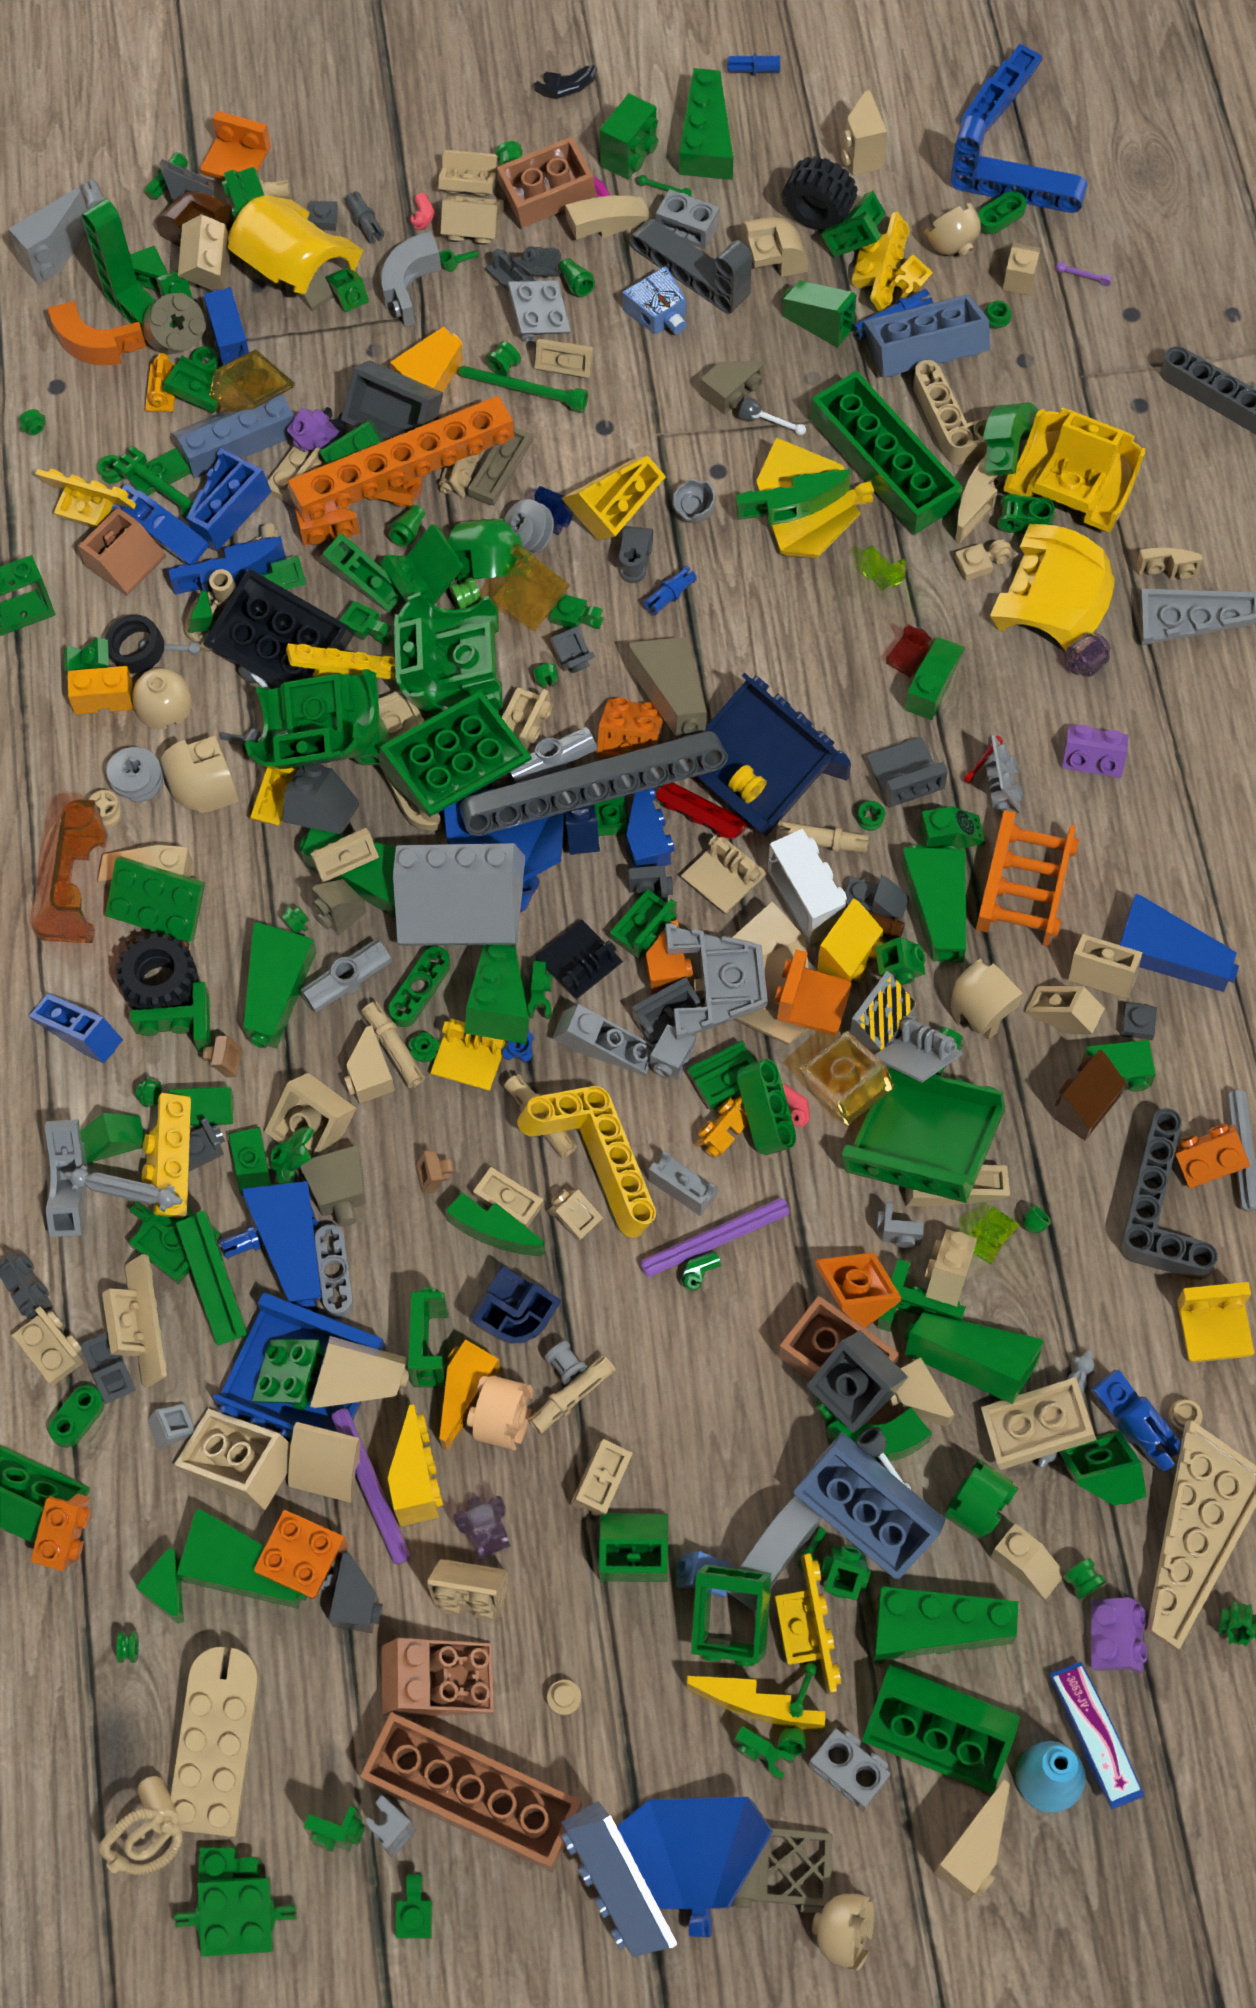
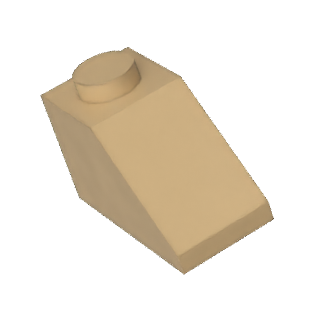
(1021, 269)
(1066, 1008)
(368, 1069)
(922, 1395)
(1028, 1561)

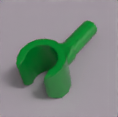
(451, 261)
(812, 1548)

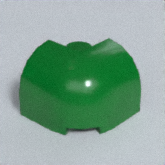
(484, 548)

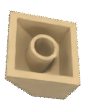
(864, 137)
(471, 218)
(204, 253)
(311, 1105)

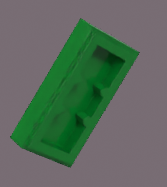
(168, 466)
(249, 1159)

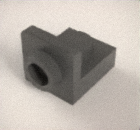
(650, 878)
(204, 1145)

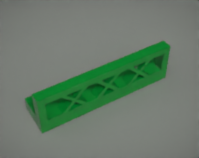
(212, 1278)

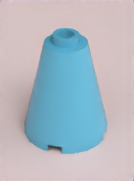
(1050, 1776)

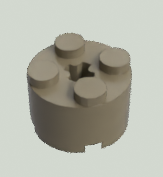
(189, 323)

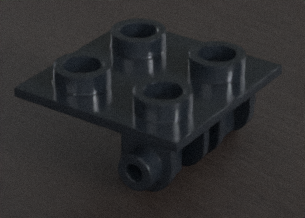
(580, 959)

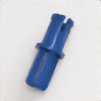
(754, 64)

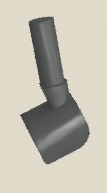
(252, 735)

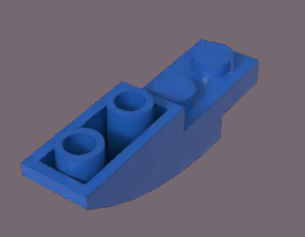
(165, 527)
(238, 560)

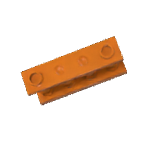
(998, 885)

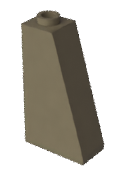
(670, 681)

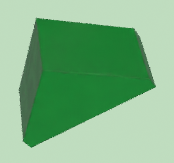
(148, 267)
(112, 1136)
(164, 1587)

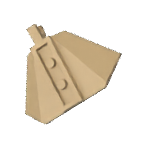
(778, 942)

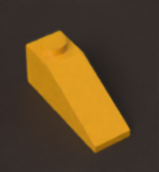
(463, 1375)

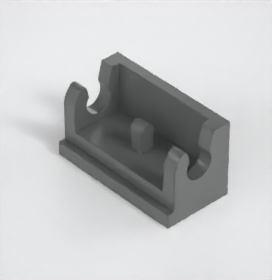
(657, 1011)

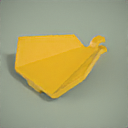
(817, 531)

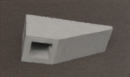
(602, 1039)

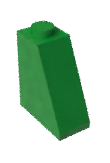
(821, 310)

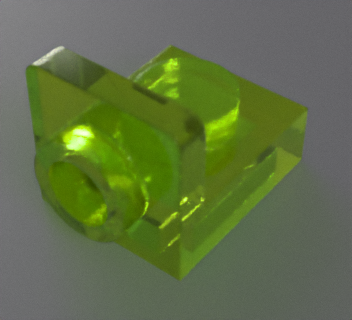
(993, 1233)

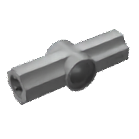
(554, 755)
(330, 987)

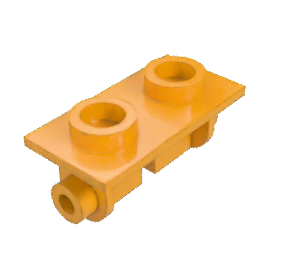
(157, 398)
(715, 1133)

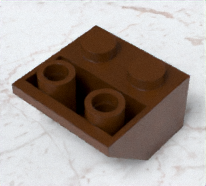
(1090, 1095)

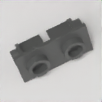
(539, 261)
(506, 269)
(18, 1272)

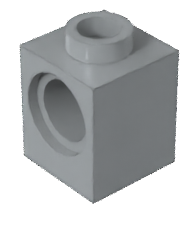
(671, 1055)

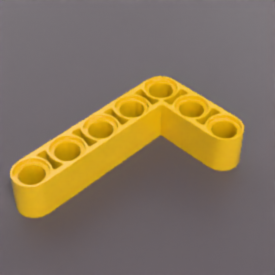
(601, 1147)

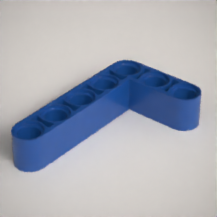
(995, 177)

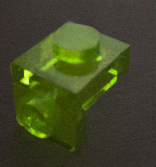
(878, 570)

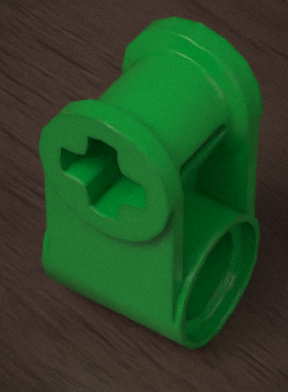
(1025, 512)

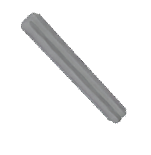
(1246, 1177)

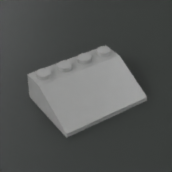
(458, 894)

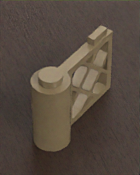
(755, 1885)

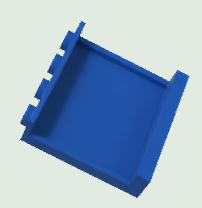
(284, 1321)

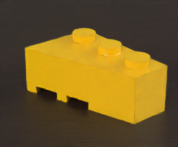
(615, 497)

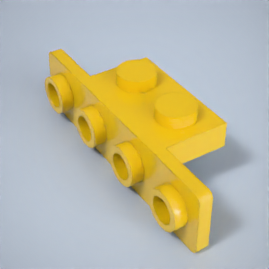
(880, 262)
(84, 501)
(333, 661)
(169, 1151)
(803, 1625)

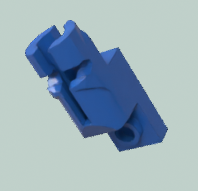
(1137, 1419)

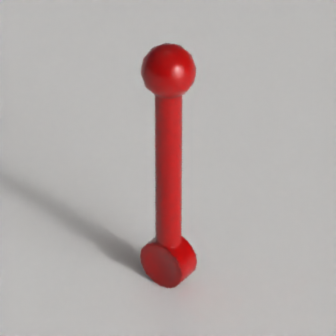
(971, 774)

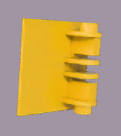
(467, 1057)

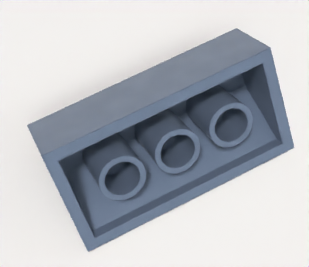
(927, 332)
(235, 432)
(870, 1506)
(617, 1881)

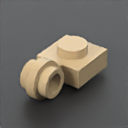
(977, 562)

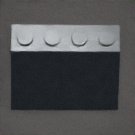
(264, 621)

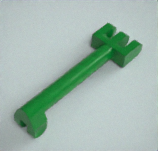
(137, 466)

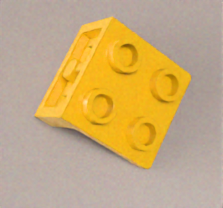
(1216, 1322)

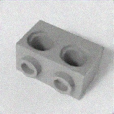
(689, 218)
(843, 1776)

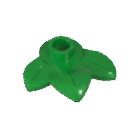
(291, 1155)

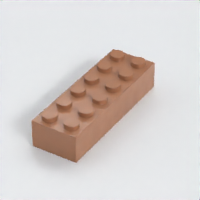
(470, 1791)

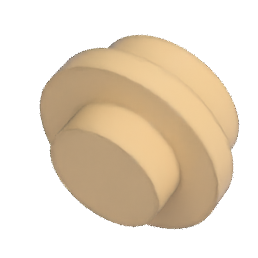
(1182, 1411)
(564, 1697)

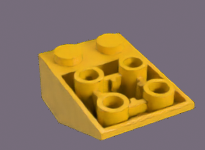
(409, 1479)

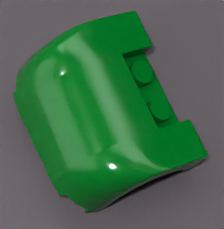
(446, 653)
(317, 720)

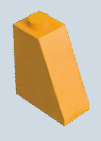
(431, 360)

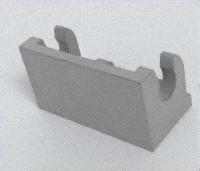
(682, 1184)
(393, 1832)

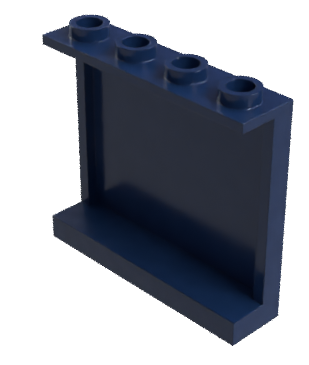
(775, 744)

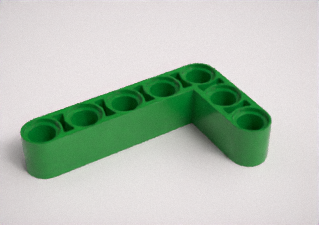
(114, 262)

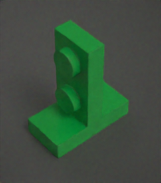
(857, 228)
(178, 1019)
(914, 1300)

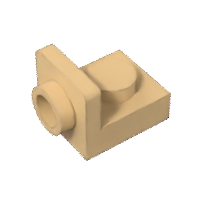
(575, 1212)

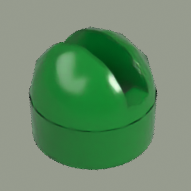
(545, 674)
(1035, 1220)
(798, 1737)

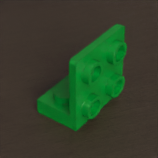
(427, 568)

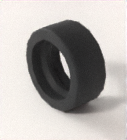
(127, 626)

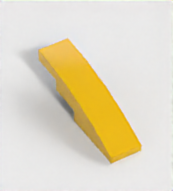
(270, 799)
(741, 1697)

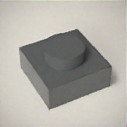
(324, 214)
(1139, 1021)

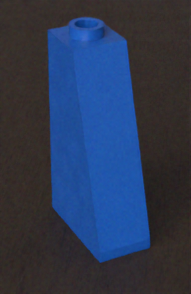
(1177, 947)
(287, 1231)

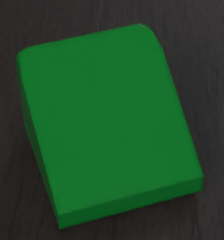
(202, 615)

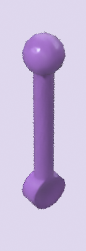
(1104, 279)

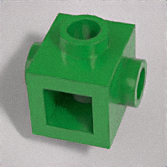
(901, 959)
(851, 1579)

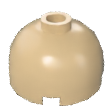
(955, 231)
(161, 698)
(844, 1929)

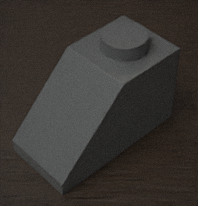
(354, 1600)

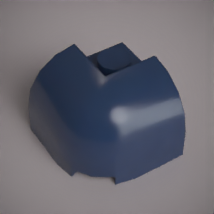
(513, 1308)

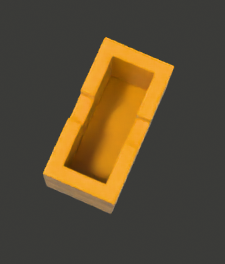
(100, 689)

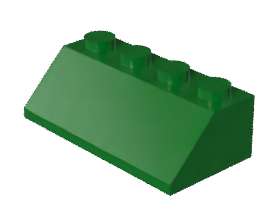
(24, 1492)
(941, 1729)

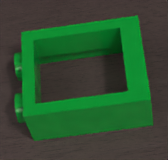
(34, 603)
(734, 1580)

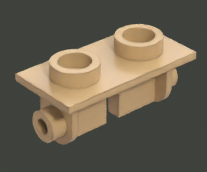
(459, 476)

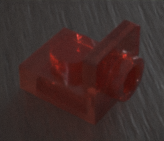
(910, 650)

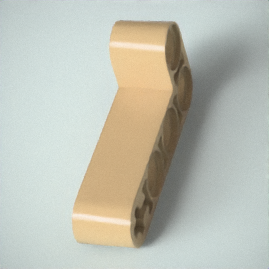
(946, 417)

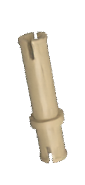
(829, 838)
(387, 1034)
(522, 1094)
(565, 1399)

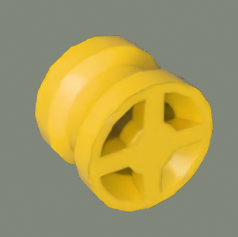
(747, 784)

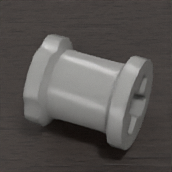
(565, 1362)

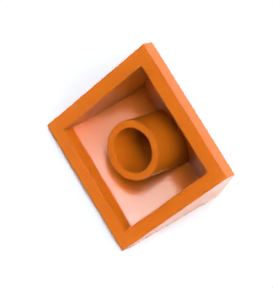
(859, 1286)

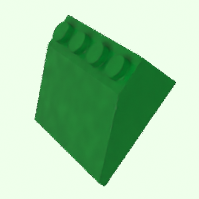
(452, 754)

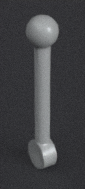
(193, 648)

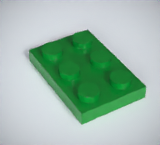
(155, 899)

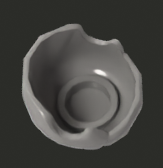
(694, 500)

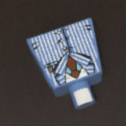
(657, 303)

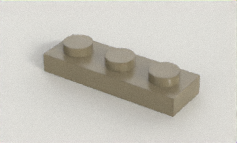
(499, 467)

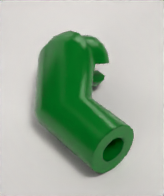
(696, 1269)

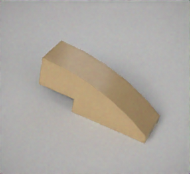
(606, 215)
(976, 500)
(989, 1186)

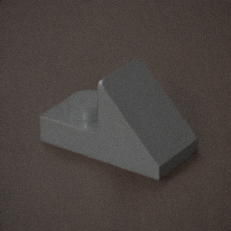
(180, 179)
(880, 898)

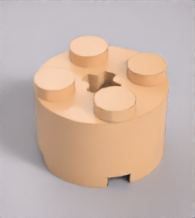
(500, 1412)

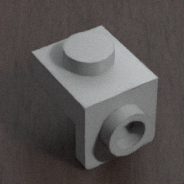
(903, 1233)

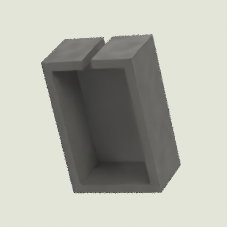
(390, 400)

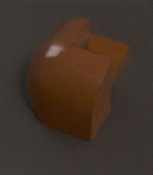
(187, 208)

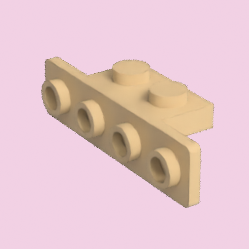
(134, 1321)

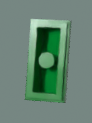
(209, 1103)

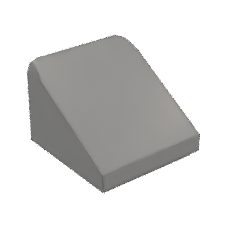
(170, 1425)

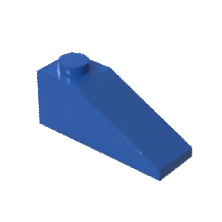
(77, 1027)

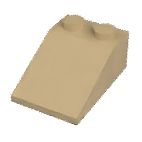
(236, 1458)
(976, 1852)

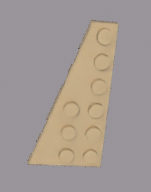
(1204, 1521)

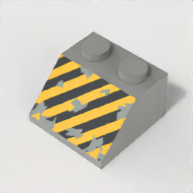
(881, 1014)

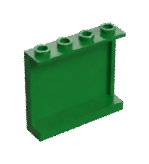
(927, 1135)

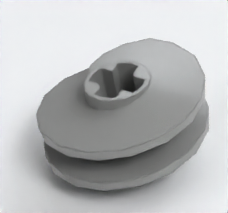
(532, 522)
(135, 774)

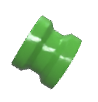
(465, 593)

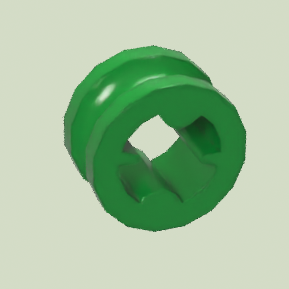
(206, 352)
(107, 462)
(866, 822)
(127, 1647)

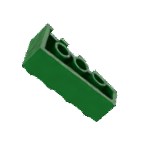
(706, 134)
(934, 1622)

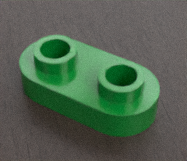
(997, 215)
(78, 1416)

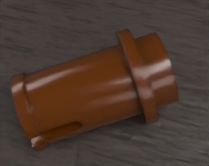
(891, 927)

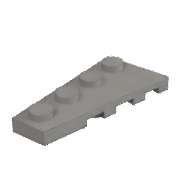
(1186, 613)

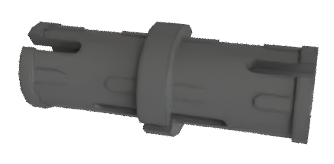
(364, 217)

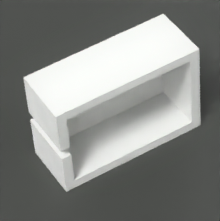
(806, 884)

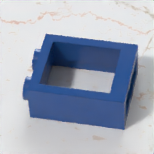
(226, 325)

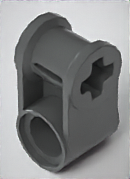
(635, 552)

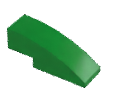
(494, 1227)

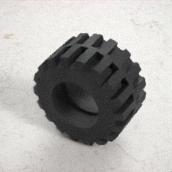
(819, 193)
(150, 955)

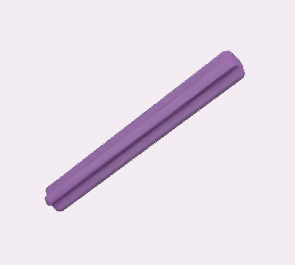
(715, 1237)
(373, 1493)

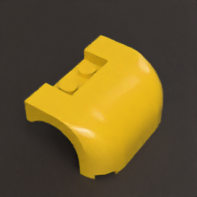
(285, 245)
(1078, 465)

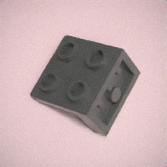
(907, 772)

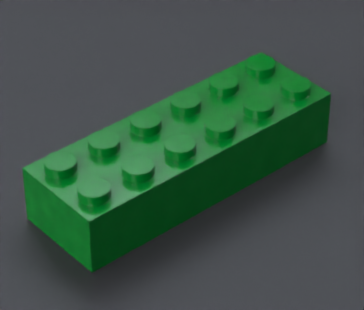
(885, 452)

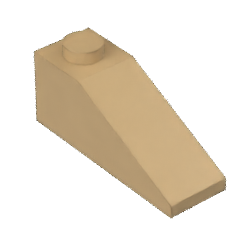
(168, 858)

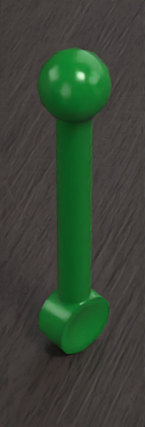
(643, 180)
(797, 1708)

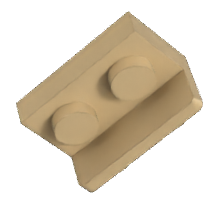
(294, 464)
(47, 1346)

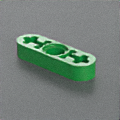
(419, 972)

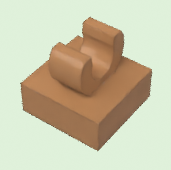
(224, 1056)
(433, 1171)

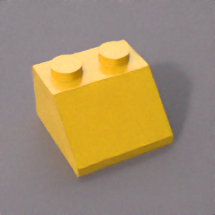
(850, 944)

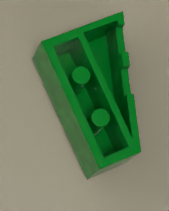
(497, 997)

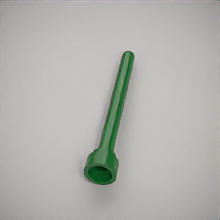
(575, 399)

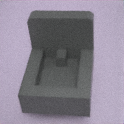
(572, 650)

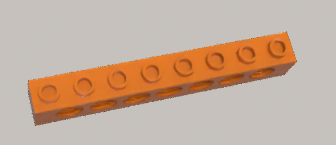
(401, 459)

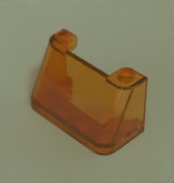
(58, 902)

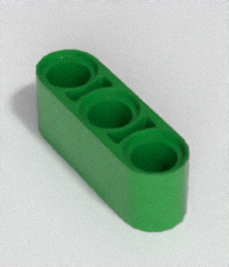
(766, 1107)

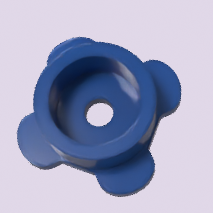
(522, 1053)

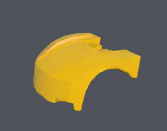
(1059, 585)

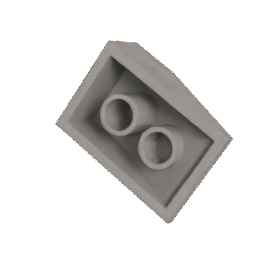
(50, 236)

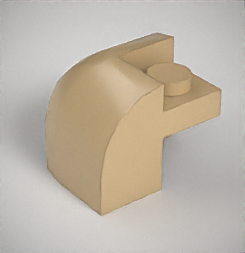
(775, 242)
(199, 775)
(984, 998)

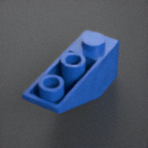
(645, 835)

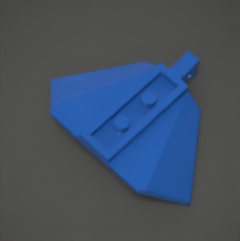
(537, 839)
(695, 1852)

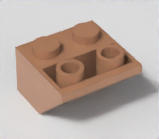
(121, 551)

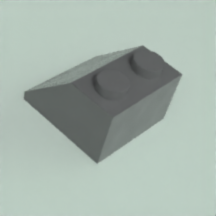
(319, 800)
(856, 1380)

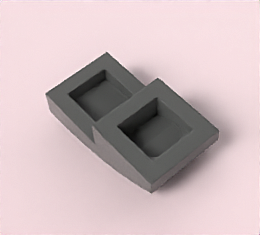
(107, 1369)

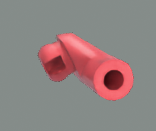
(425, 213)
(798, 1106)

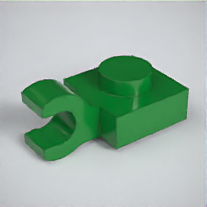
(286, 572)
(572, 611)
(366, 621)
(540, 985)
(754, 1747)
(223, 1864)
(414, 1915)

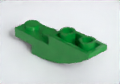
(805, 497)

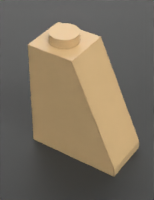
(357, 1374)

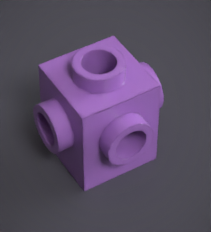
(312, 430)

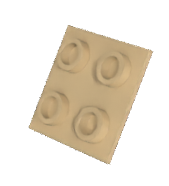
(723, 874)

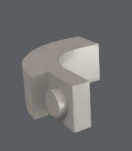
(404, 264)
(67, 1152)
(779, 1544)

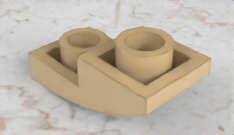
(1177, 562)

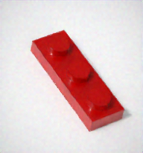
(701, 810)

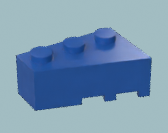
(227, 499)

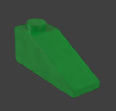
(360, 572)
(933, 678)

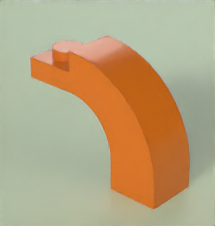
(93, 344)

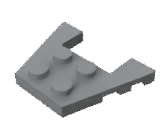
(730, 974)

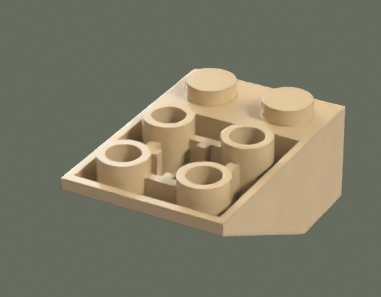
(468, 1588)

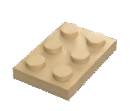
(1038, 1423)

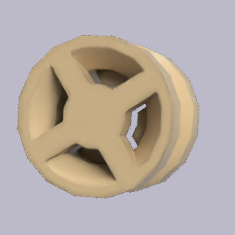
(106, 799)

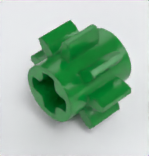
(1238, 1623)

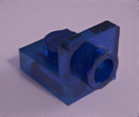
(560, 511)

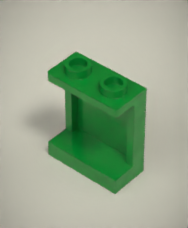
(424, 1369)

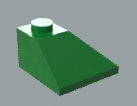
(1107, 1469)

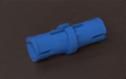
(669, 590)

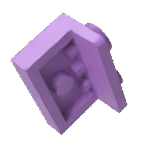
(1095, 751)
(1118, 1634)

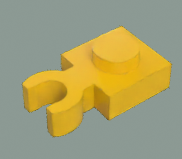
(911, 276)

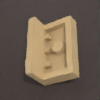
(468, 172)
(526, 714)

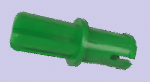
(158, 184)

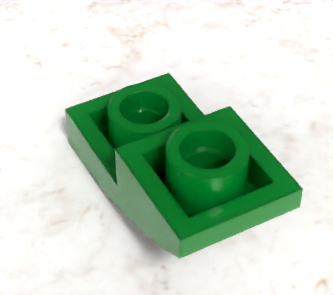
(611, 817)

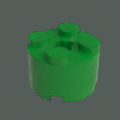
(979, 1499)

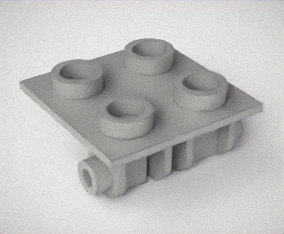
(538, 308)
(1001, 775)
(919, 1051)

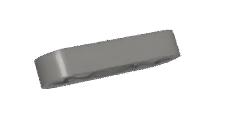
(345, 1291)

